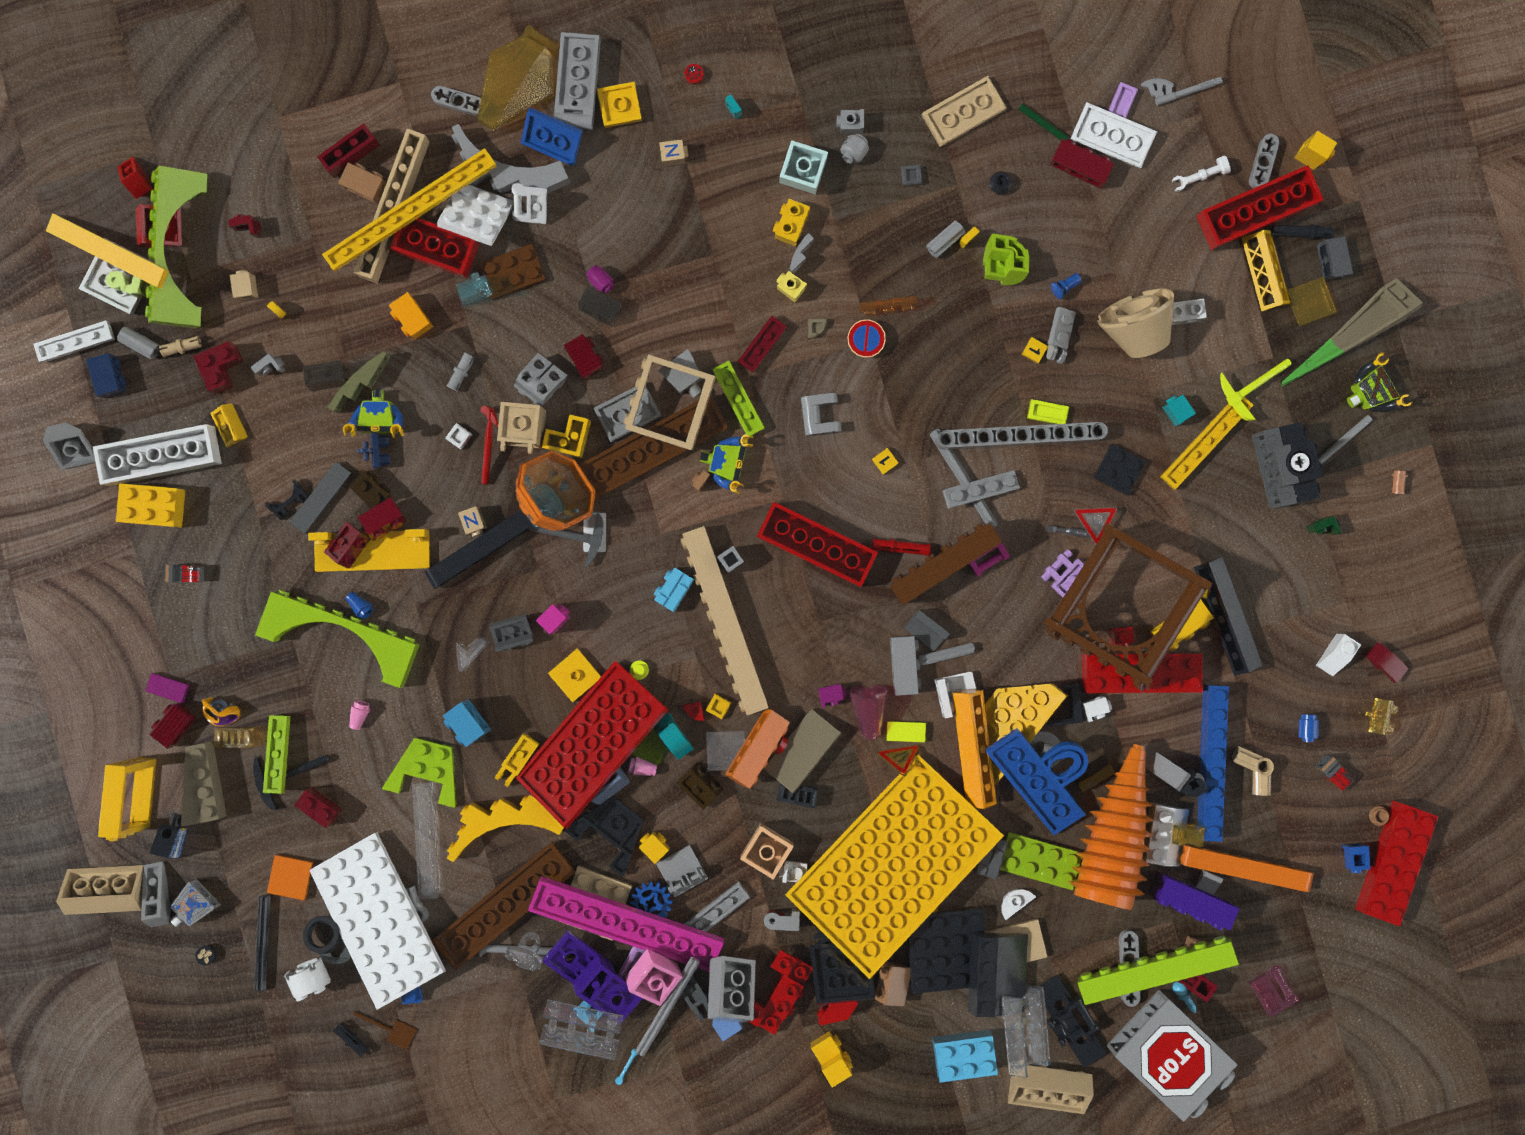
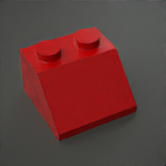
(173, 233)

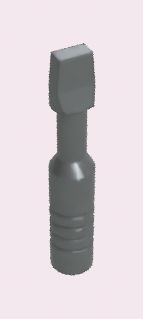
(1069, 531)

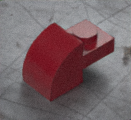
(1200, 986)

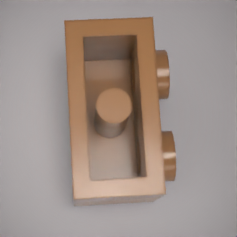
(362, 182)
(893, 984)

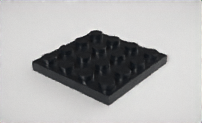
(942, 950)

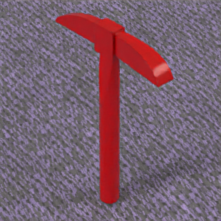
(492, 418)

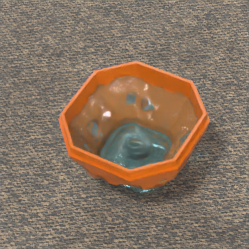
(554, 492)

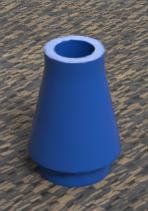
(359, 605)

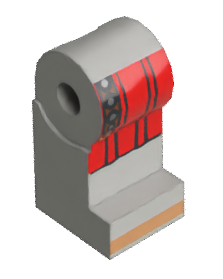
(782, 921)

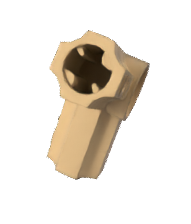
(1261, 778)

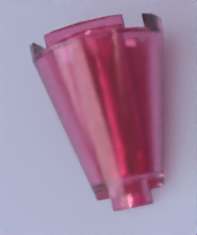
(869, 709)

